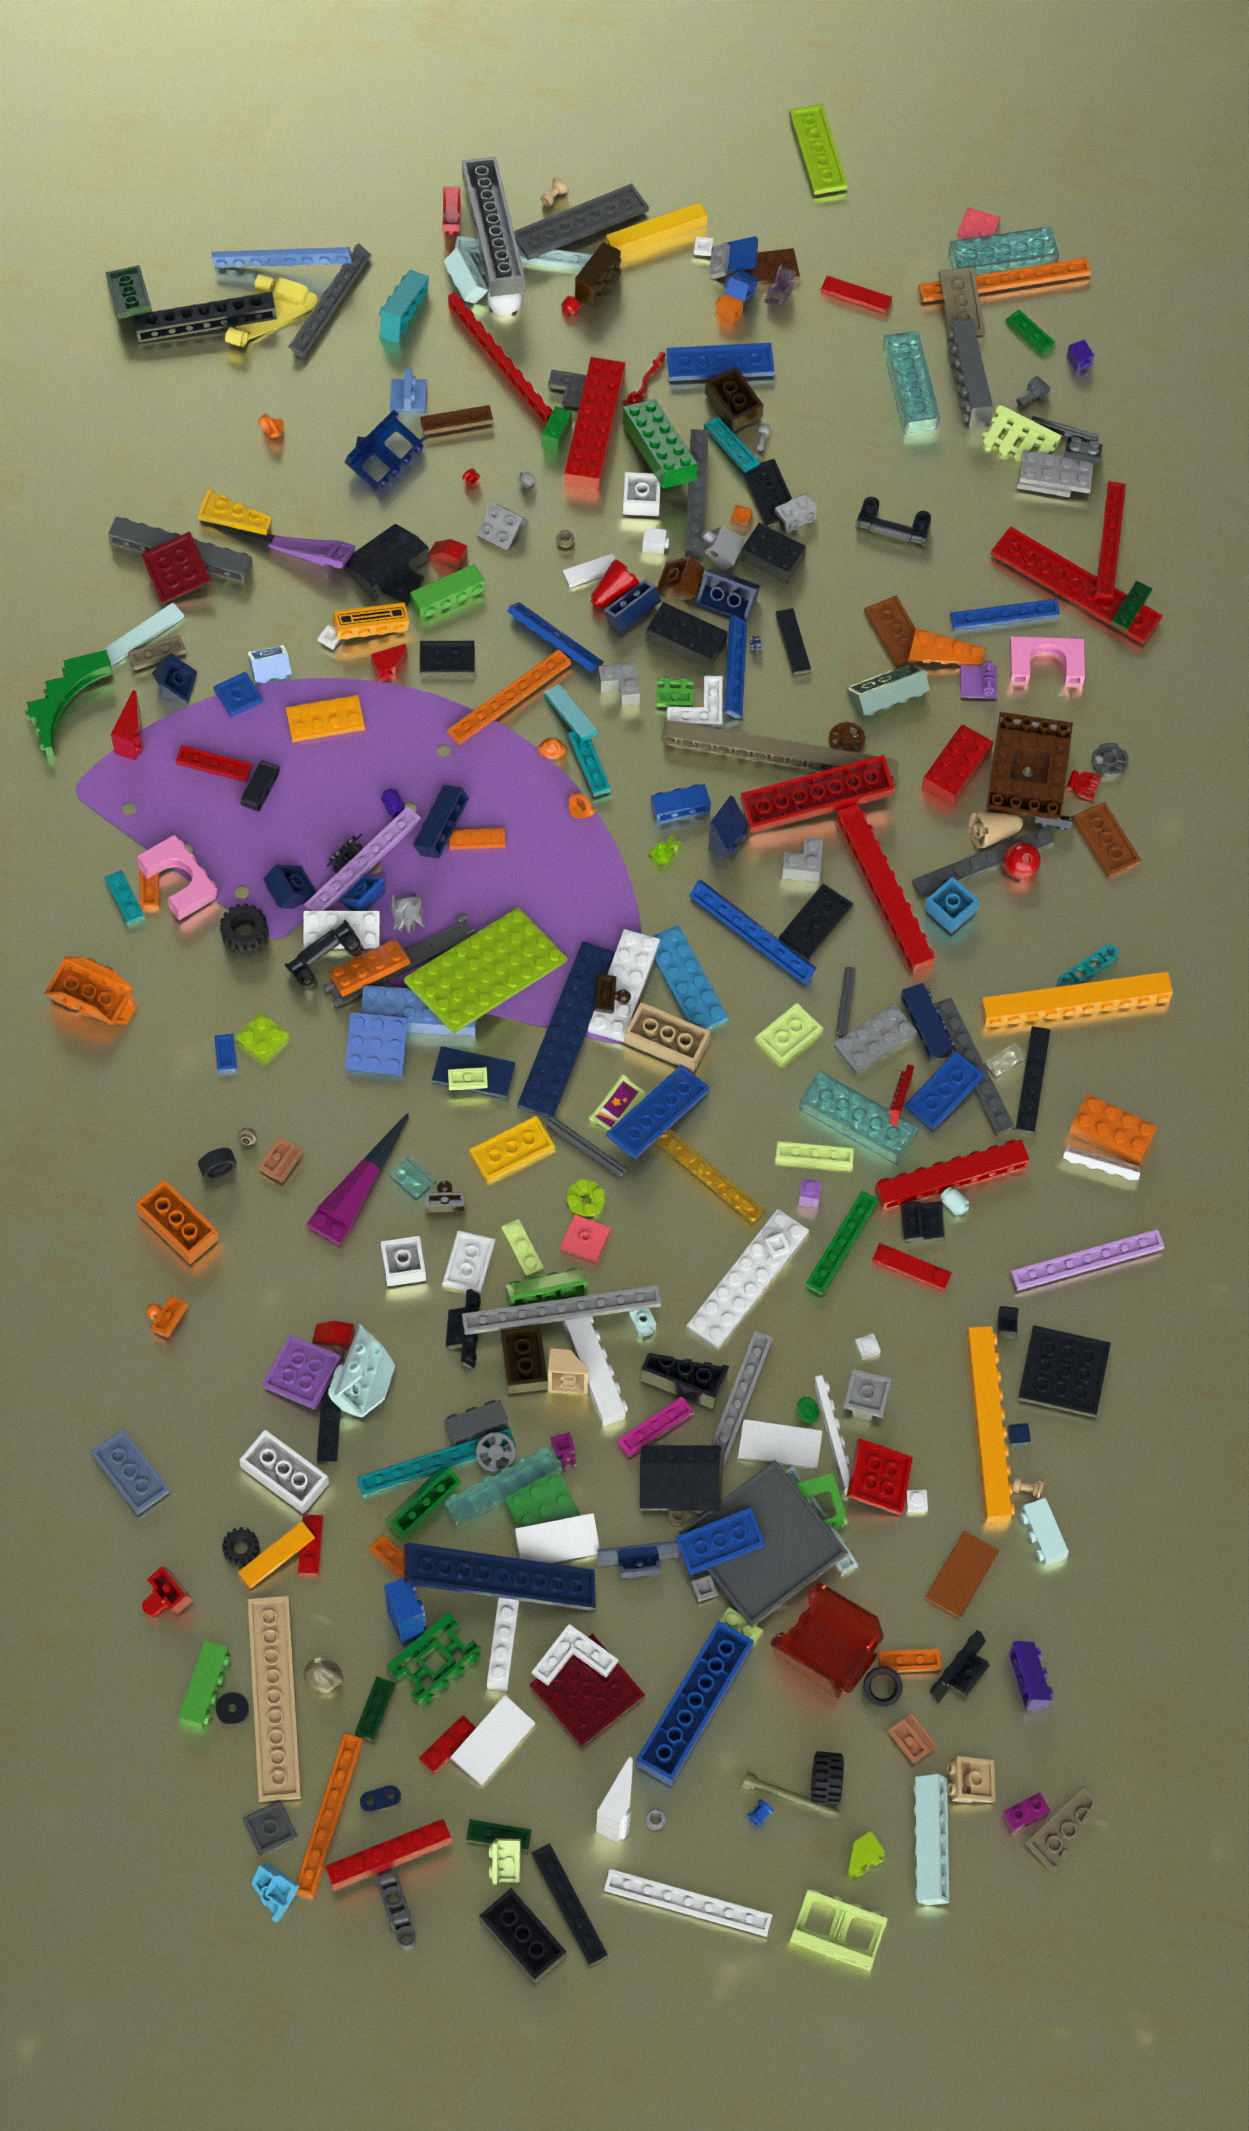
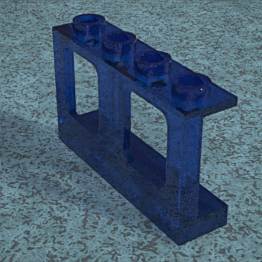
(375, 445)

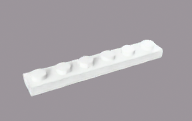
(832, 1427)

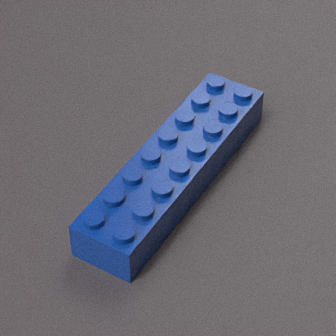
(694, 1703)

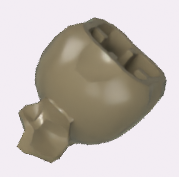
(323, 1675)

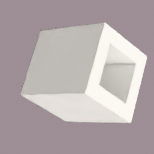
(655, 541)

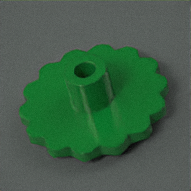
(808, 1410)

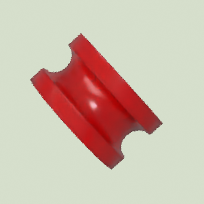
(471, 477)

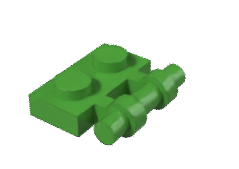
(675, 696)

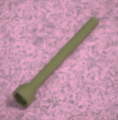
(752, 1781)

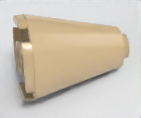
(992, 827)

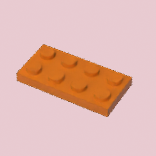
(369, 967)

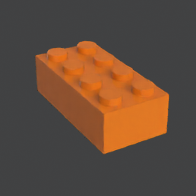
(1113, 1130)
(177, 1221)

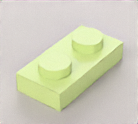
(467, 1078)
(737, 1622)

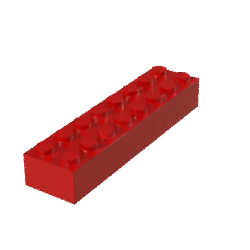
(594, 424)
(817, 794)

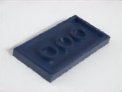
(498, 1070)

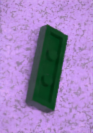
(1131, 606)
(375, 1709)
(486, 1832)

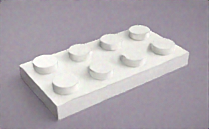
(364, 923)

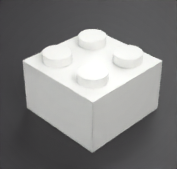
(641, 494)
(403, 1261)

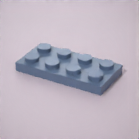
(130, 1472)

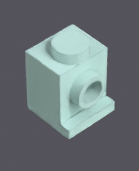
(642, 1328)

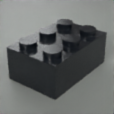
(773, 553)

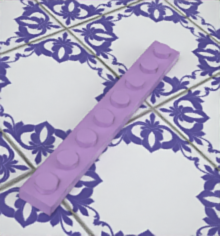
(363, 861)
(1087, 1260)

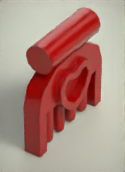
(1082, 783)

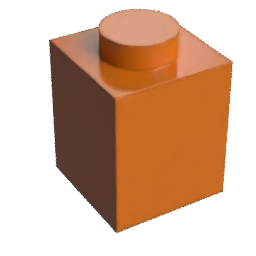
(729, 308)

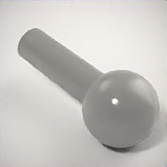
(763, 431)

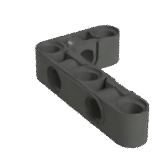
(397, 1912)

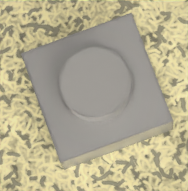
(704, 1588)

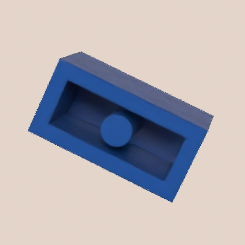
(741, 285)

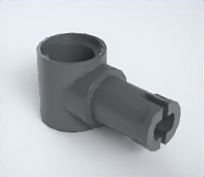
(1035, 389)

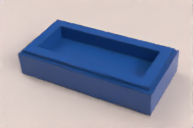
(225, 1053)

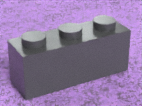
(476, 1422)

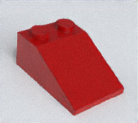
(128, 731)

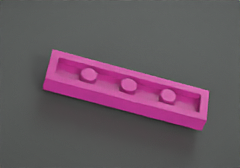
(655, 1426)

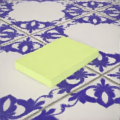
(788, 1033)

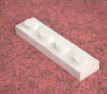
(1108, 1164)

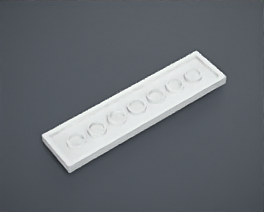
(745, 1282)

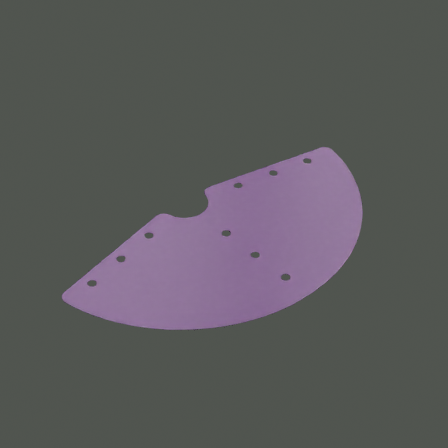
(331, 788)

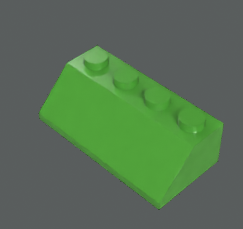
(548, 1288)

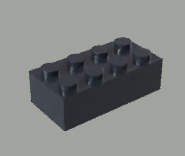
(686, 636)
(522, 1936)

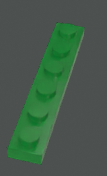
(841, 1243)

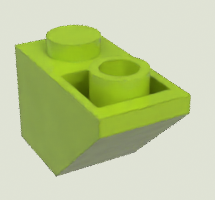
(864, 1852)

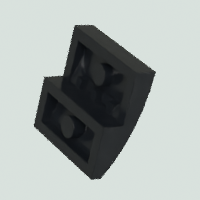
(923, 1221)

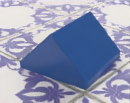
(364, 893)

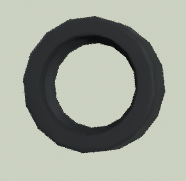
(217, 1163)
(880, 1701)

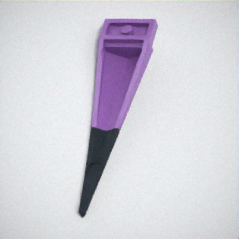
(318, 551)

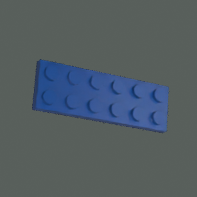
(711, 361)
(658, 1112)

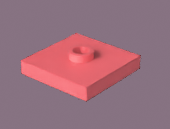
(585, 1239)

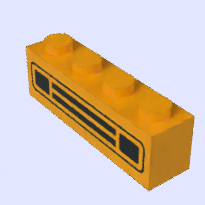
(370, 621)

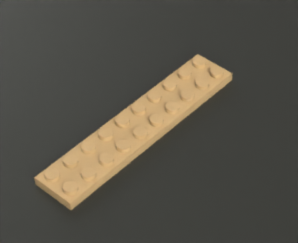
(274, 1699)

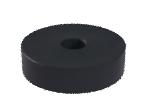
(232, 1718)

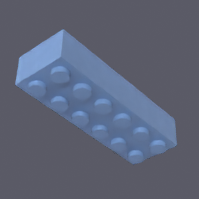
(406, 1003)

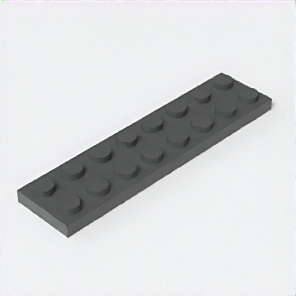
(580, 221)

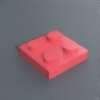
(977, 224)

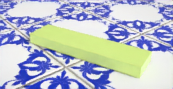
(814, 1154)

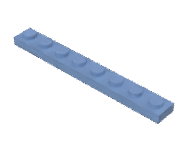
(282, 257)

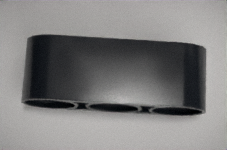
(260, 785)

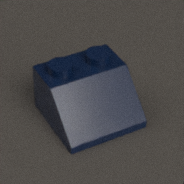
(289, 886)

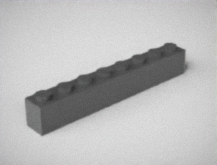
(697, 496)
(143, 538)

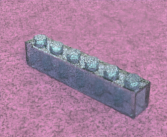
(491, 1492)

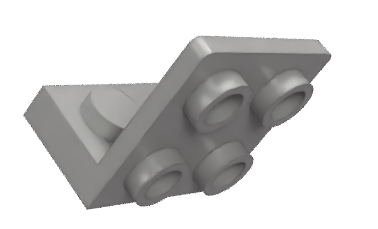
(500, 526)

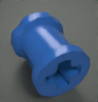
(760, 1812)

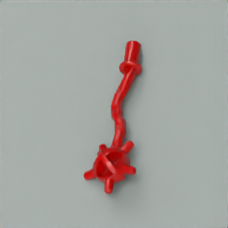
(637, 397)

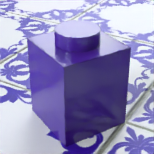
(1080, 355)

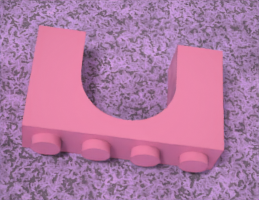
(1068, 650)
(171, 854)

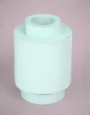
(955, 1201)

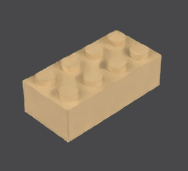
(667, 1037)

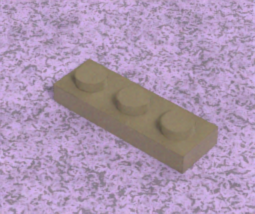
(156, 652)

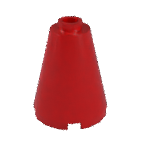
(613, 585)

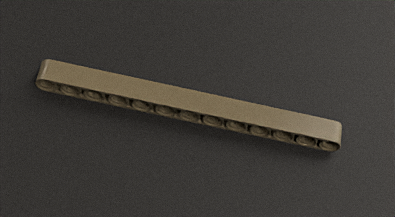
(762, 748)

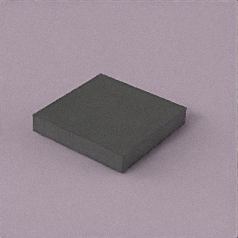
(270, 1828)

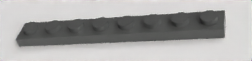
(329, 301)
(977, 863)
(985, 1089)

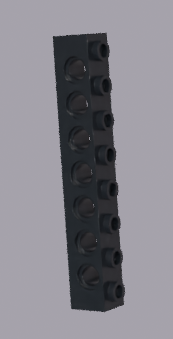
(205, 317)

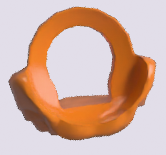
(271, 427)
(552, 748)
(577, 807)

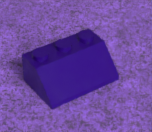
(1030, 1675)

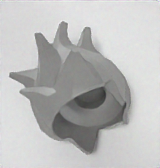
(407, 912)

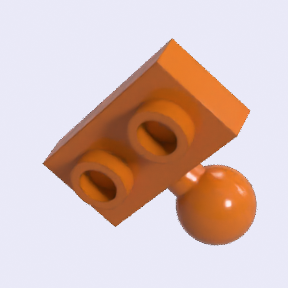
(167, 1317)

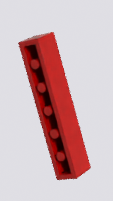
(388, 1854)

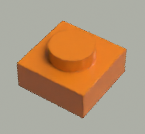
(741, 515)

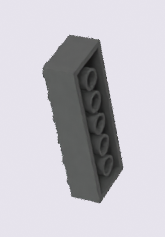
(969, 373)

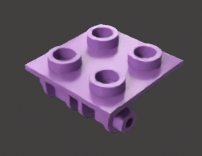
(978, 681)

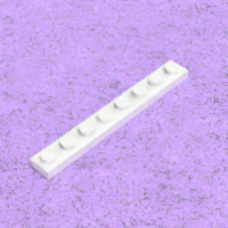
(688, 1902)

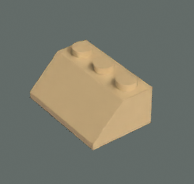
(566, 1372)

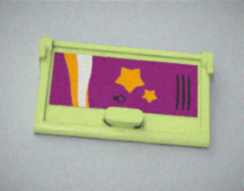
(617, 1103)

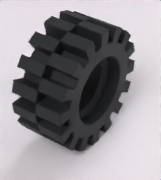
(232, 1538)

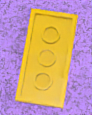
(511, 1149)

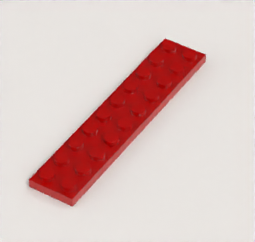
(1068, 581)

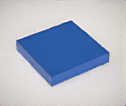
(743, 254)
(238, 694)

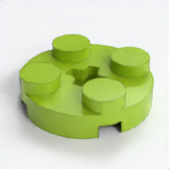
(585, 1188)

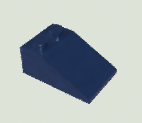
(727, 829)

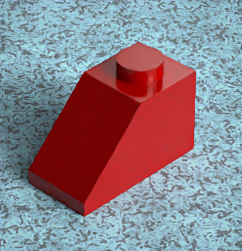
(449, 553)
(388, 661)
(334, 1333)

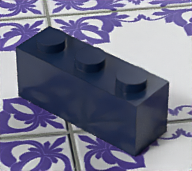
(632, 605)

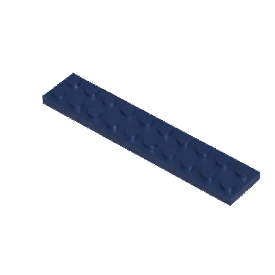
(565, 1033)
(499, 1576)

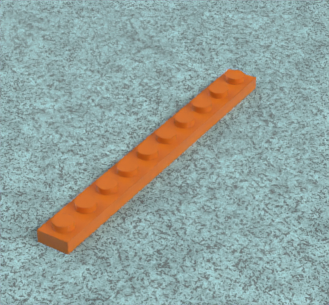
(1016, 277)

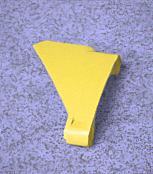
(290, 302)

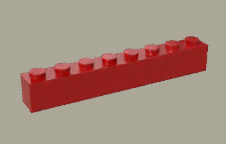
(954, 1173)

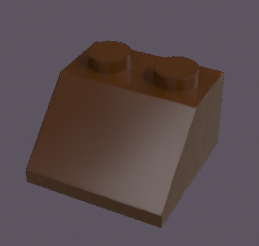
(680, 578)

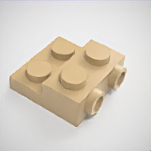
(971, 1780)

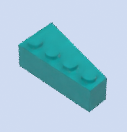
(402, 305)

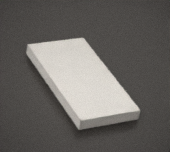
(782, 1443)
(558, 1539)
(492, 1740)

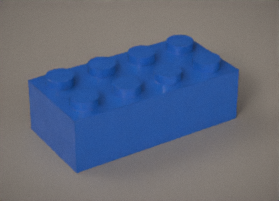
(405, 1611)

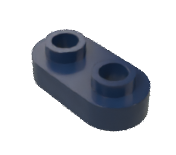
(380, 1799)

